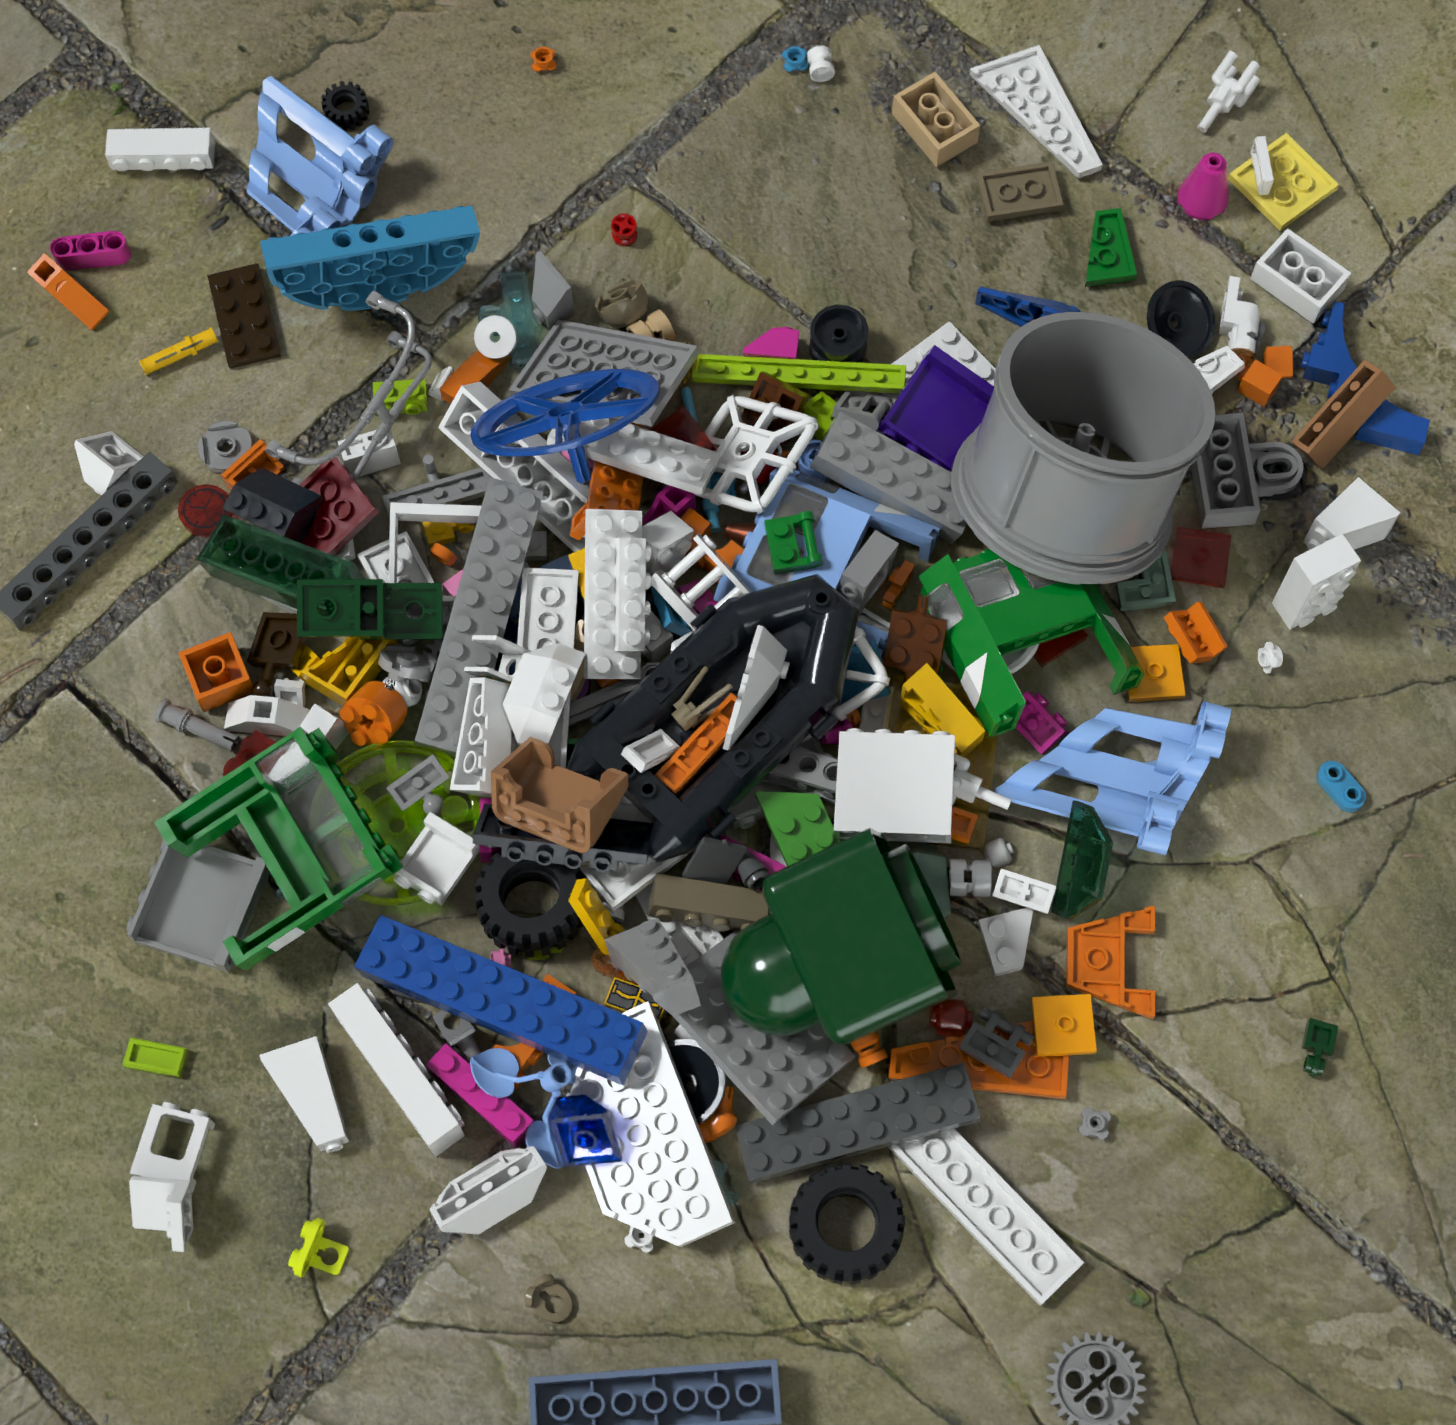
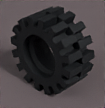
(342, 94)

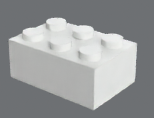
(1300, 275)

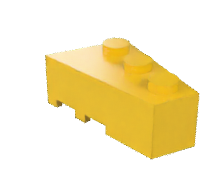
(346, 668)
(938, 709)

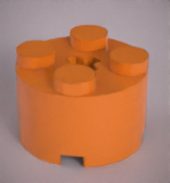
(373, 714)

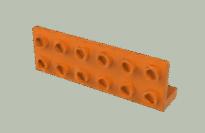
(611, 490)

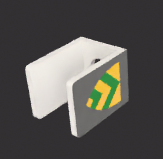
(510, 651)

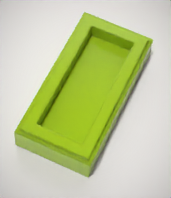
(155, 1058)

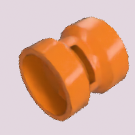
(871, 1055)

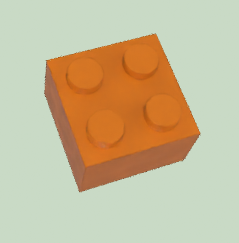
(216, 671)

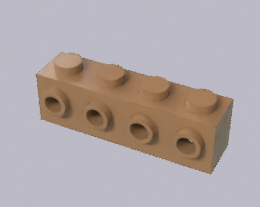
(1343, 414)

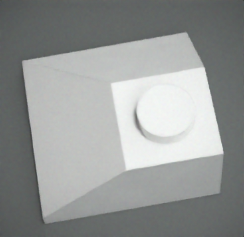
(105, 459)

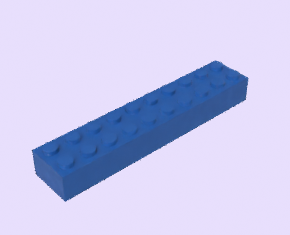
(502, 999)

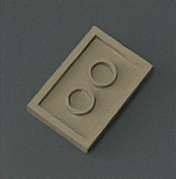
(1019, 191)

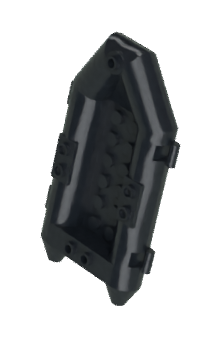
(818, 634)

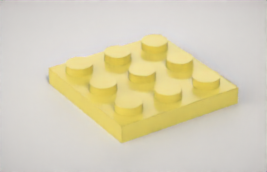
(1296, 185)

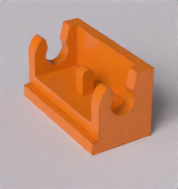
(250, 462)

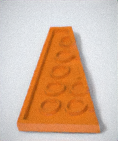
(1033, 1076)

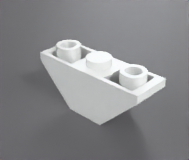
(265, 715)

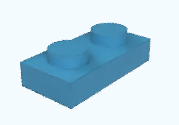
(670, 619)

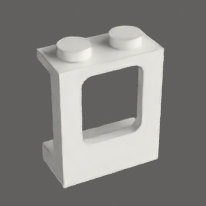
(155, 1166)

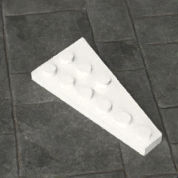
(1037, 101)

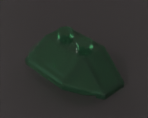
(1082, 863)

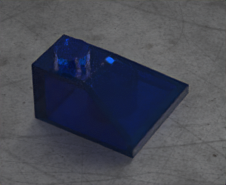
(583, 1132)

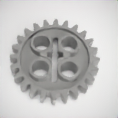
(1076, 1361)

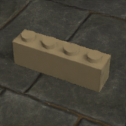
(705, 903)

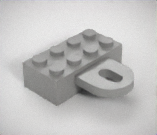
(1226, 478)

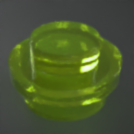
(454, 809)

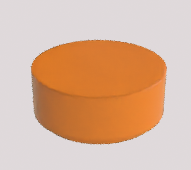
(443, 554)

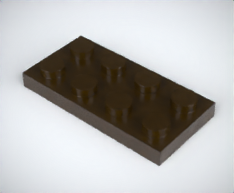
(243, 316)

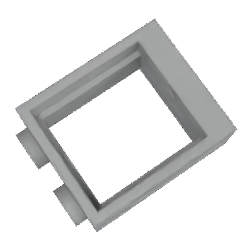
(868, 570)

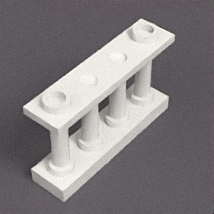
(683, 603)

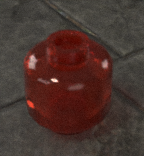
(951, 1018)

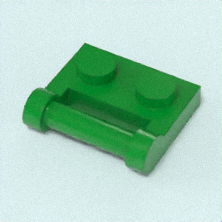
(784, 546)

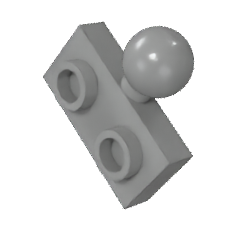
(419, 784)

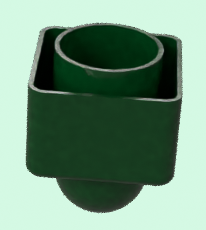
(844, 947)

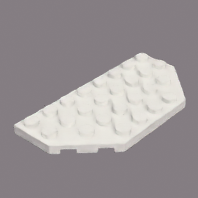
(665, 1168)

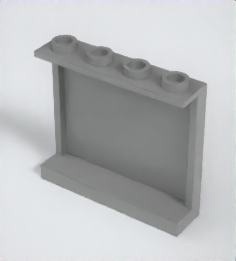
(198, 904)

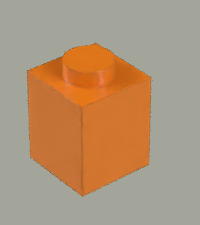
(1259, 382)

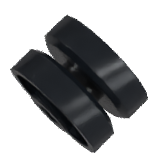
(838, 335)

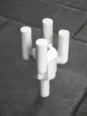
(1229, 90)
(969, 786)

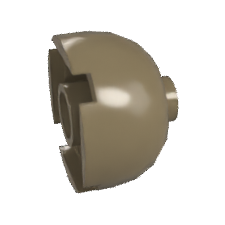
(624, 305)

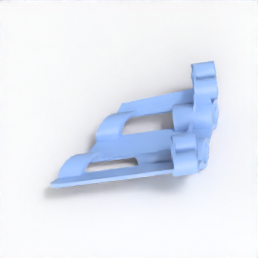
(1132, 794)

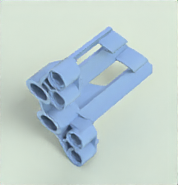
(333, 183)

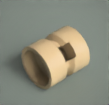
(655, 325)

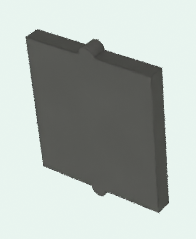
(714, 860)

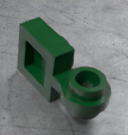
(1320, 1039)

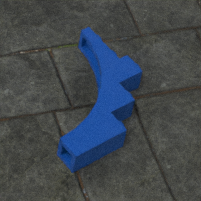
(1332, 365)

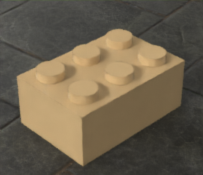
(935, 119)

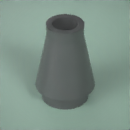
(752, 871)

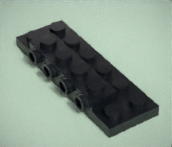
(618, 843)

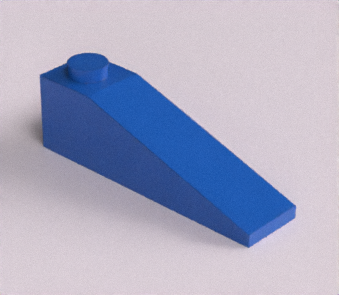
(1017, 307)

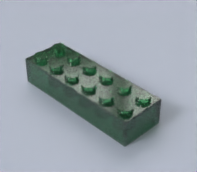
(269, 562)

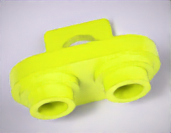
(307, 1256)

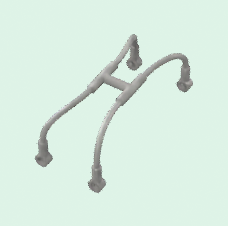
(377, 404)

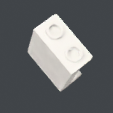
(436, 860)

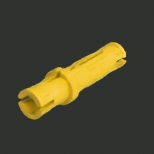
(208, 338)

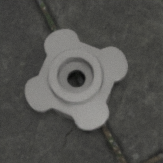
(1099, 1131)

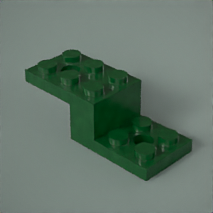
(369, 609)

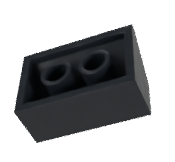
(274, 504)

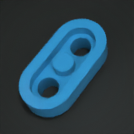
(1339, 786)

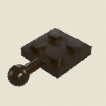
(274, 648)

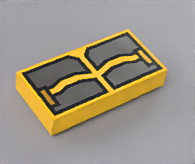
(627, 995)

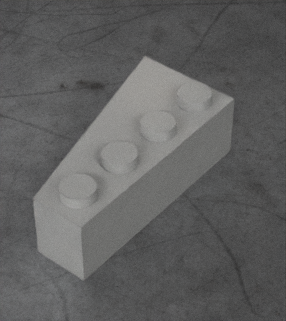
(654, 964)

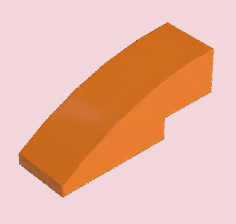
(475, 369)

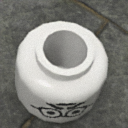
(409, 689)

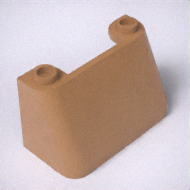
(553, 800)

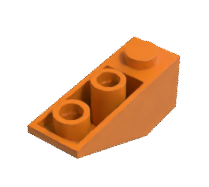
(68, 291)

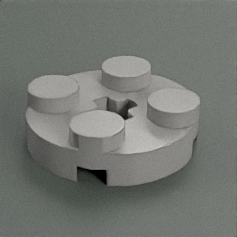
(214, 439)
(405, 663)

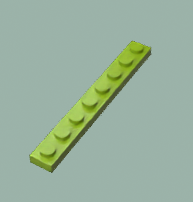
(801, 373)

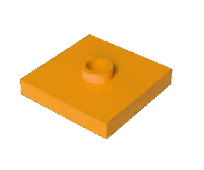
(1162, 674)
(1063, 1025)

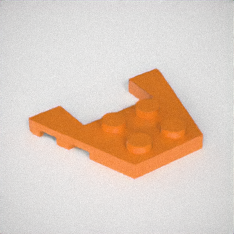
(1098, 960)

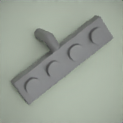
(448, 490)

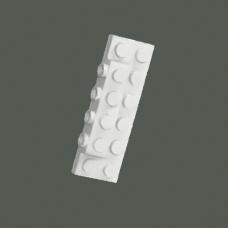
(615, 594)

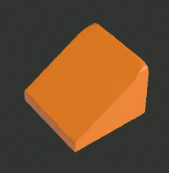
(1279, 359)

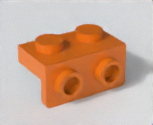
(1196, 633)

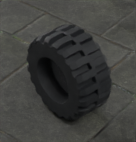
(526, 933)
(852, 1182)

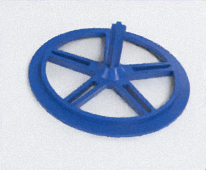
(565, 416)

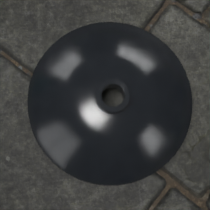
(1188, 312)
(706, 1076)

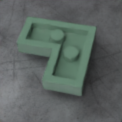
(1151, 591)

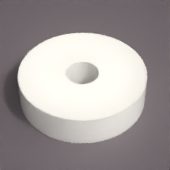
(507, 332)

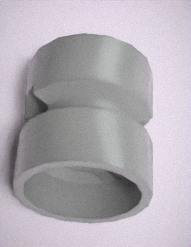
(979, 877)

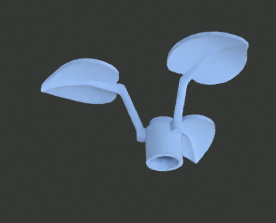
(495, 1075)

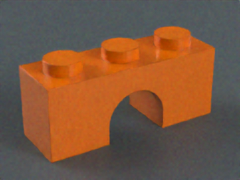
(702, 526)

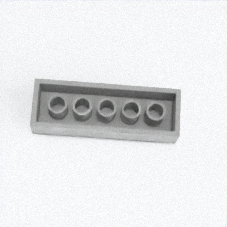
(888, 474)

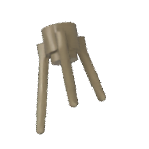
(688, 714)

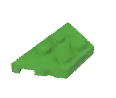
(797, 823)

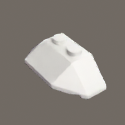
(541, 691)
(489, 1191)

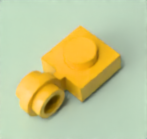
(444, 532)

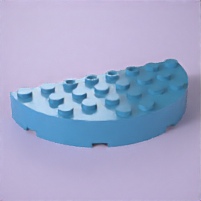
(376, 256)

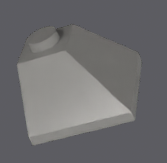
(551, 294)

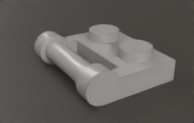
(856, 404)

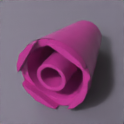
(1205, 188)

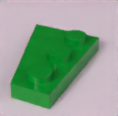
(1110, 250)

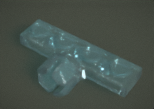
(517, 309)

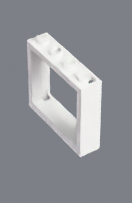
(425, 513)

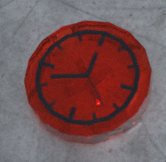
(202, 509)

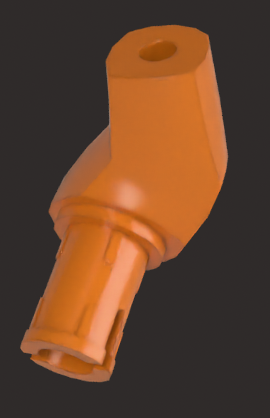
(721, 1121)

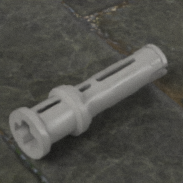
(186, 721)

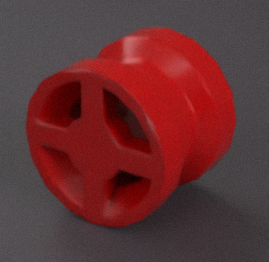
(620, 224)

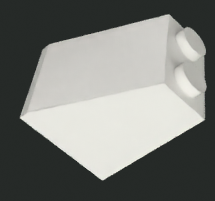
(1355, 513)

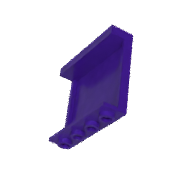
(938, 408)

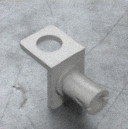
(460, 1036)

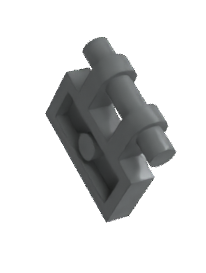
(992, 1049)

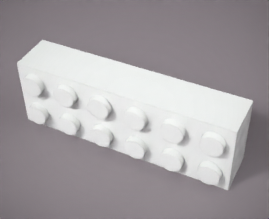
(400, 1074)

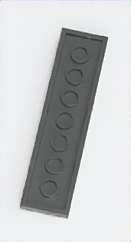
(858, 1123)

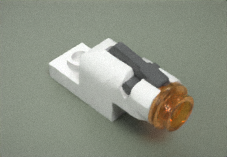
(1240, 323)

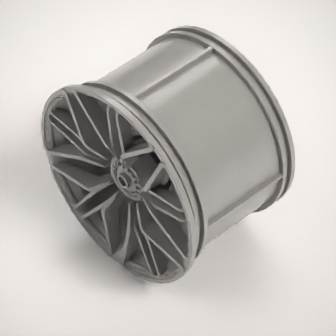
(1061, 501)

